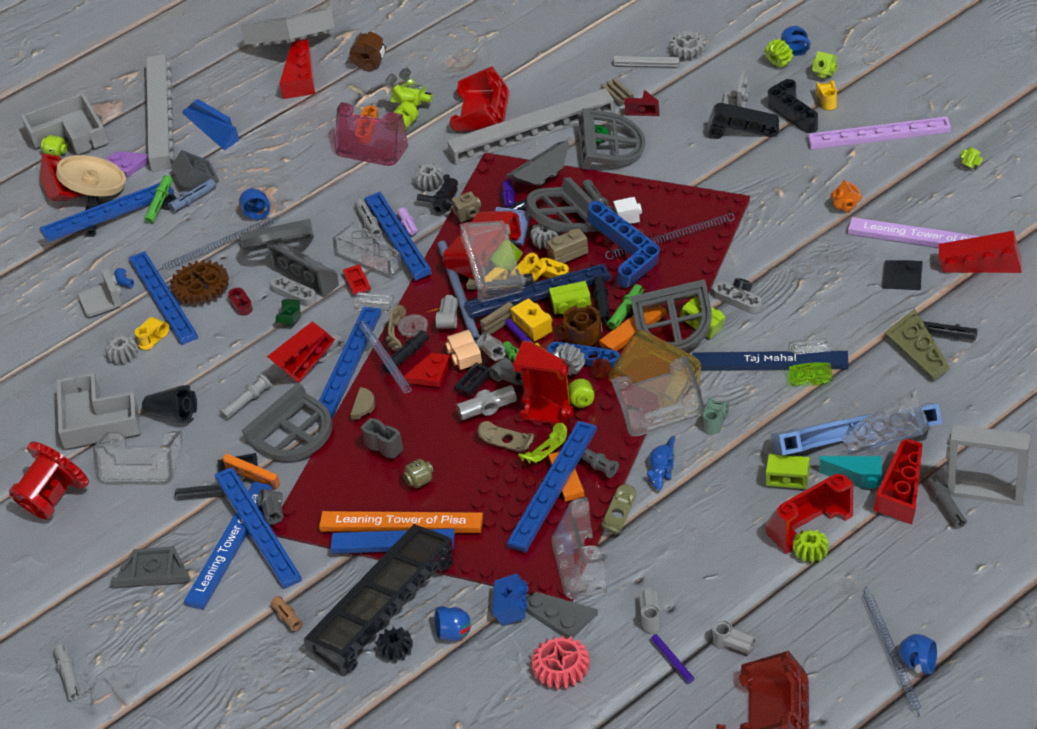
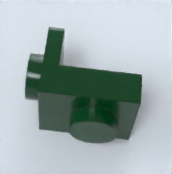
(290, 312)

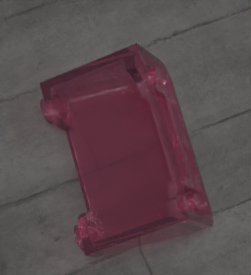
(369, 138)

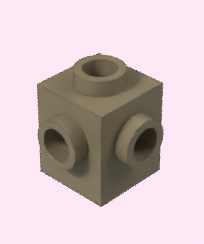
(466, 206)

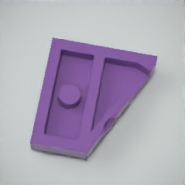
(128, 161)

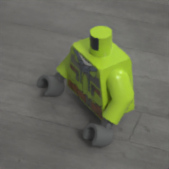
(408, 89)

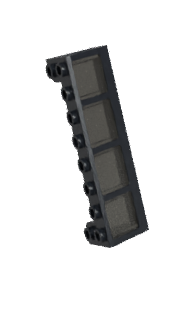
(378, 597)

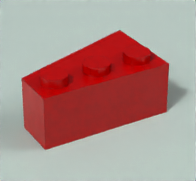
(302, 351)

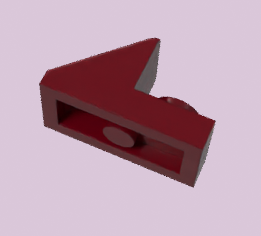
(642, 106)

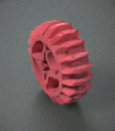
(572, 657)

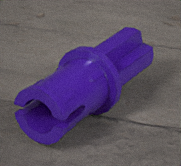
(507, 193)

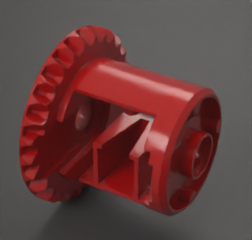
(46, 481)

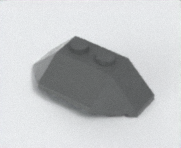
(541, 166)

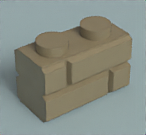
(567, 246)

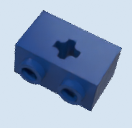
(510, 599)

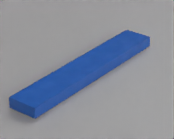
(373, 541)

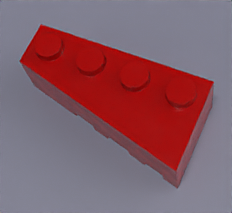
(298, 71)
(982, 254)
(900, 485)

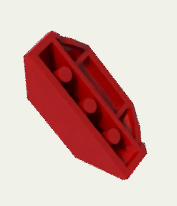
(53, 187)

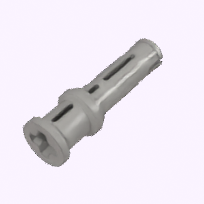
(251, 392)

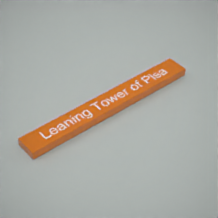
(396, 521)

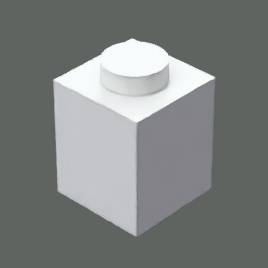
(628, 209)

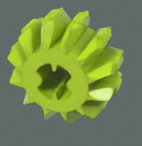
(778, 53)
(810, 545)

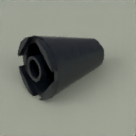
(172, 404)

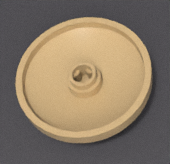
(90, 175)

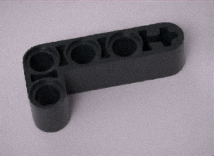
(784, 101)
(741, 119)

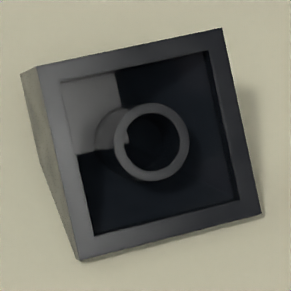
(902, 274)

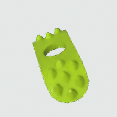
(555, 439)

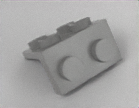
(101, 297)

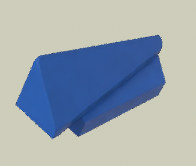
(212, 123)

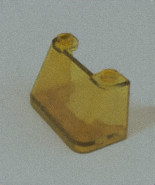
(648, 358)

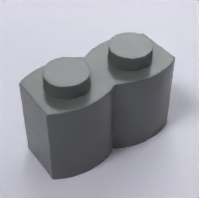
(382, 438)

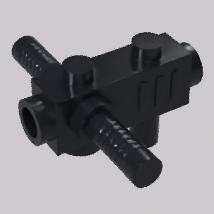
(443, 197)

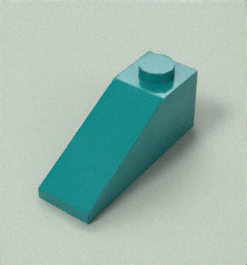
(861, 470)

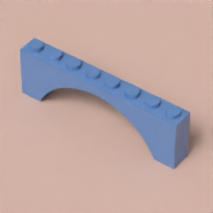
(830, 432)

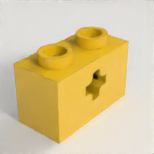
(531, 319)

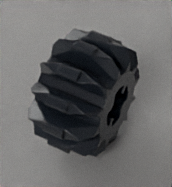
(394, 644)

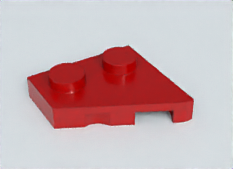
(429, 370)

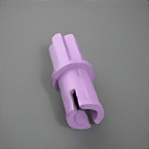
(407, 221)

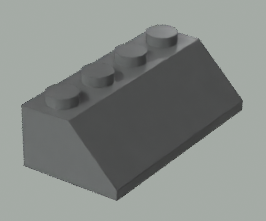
(302, 268)

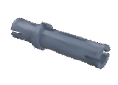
(186, 198)

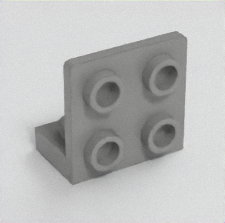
(741, 96)

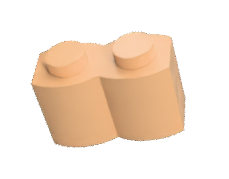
(463, 349)

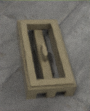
(619, 89)
(496, 319)

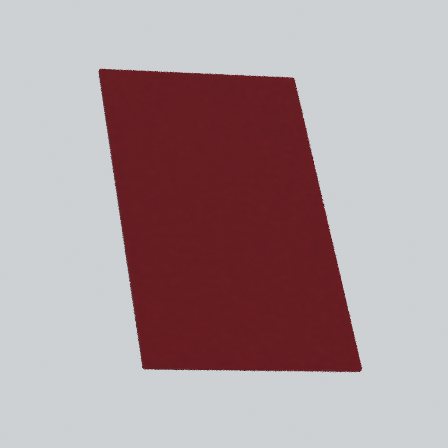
(467, 470)

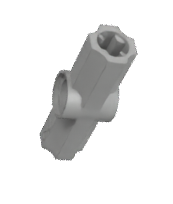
(486, 402)

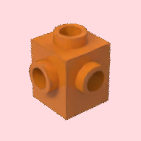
(846, 196)

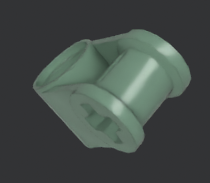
(714, 416)

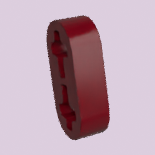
(237, 302)

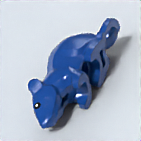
(661, 463)

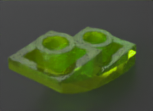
(810, 372)

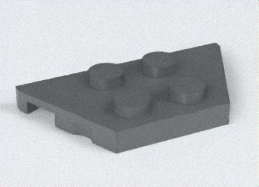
(151, 567)

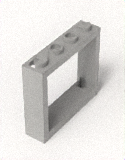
(993, 440)

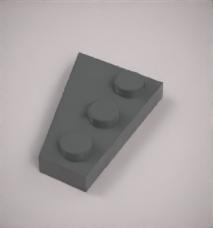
(559, 614)

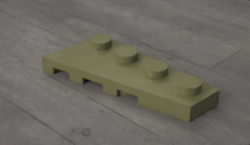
(918, 344)

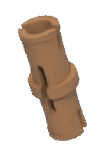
(290, 618)

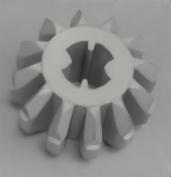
(428, 176)
(541, 234)
(121, 349)
(572, 357)

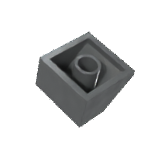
(192, 170)

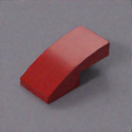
(356, 279)

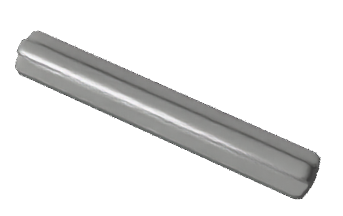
(646, 61)

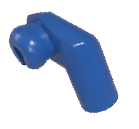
(121, 279)

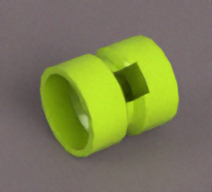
(409, 113)

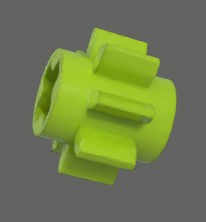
(971, 157)

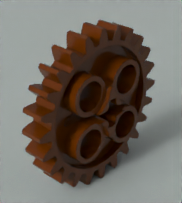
(199, 282)

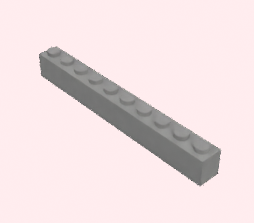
(160, 113)
(527, 127)

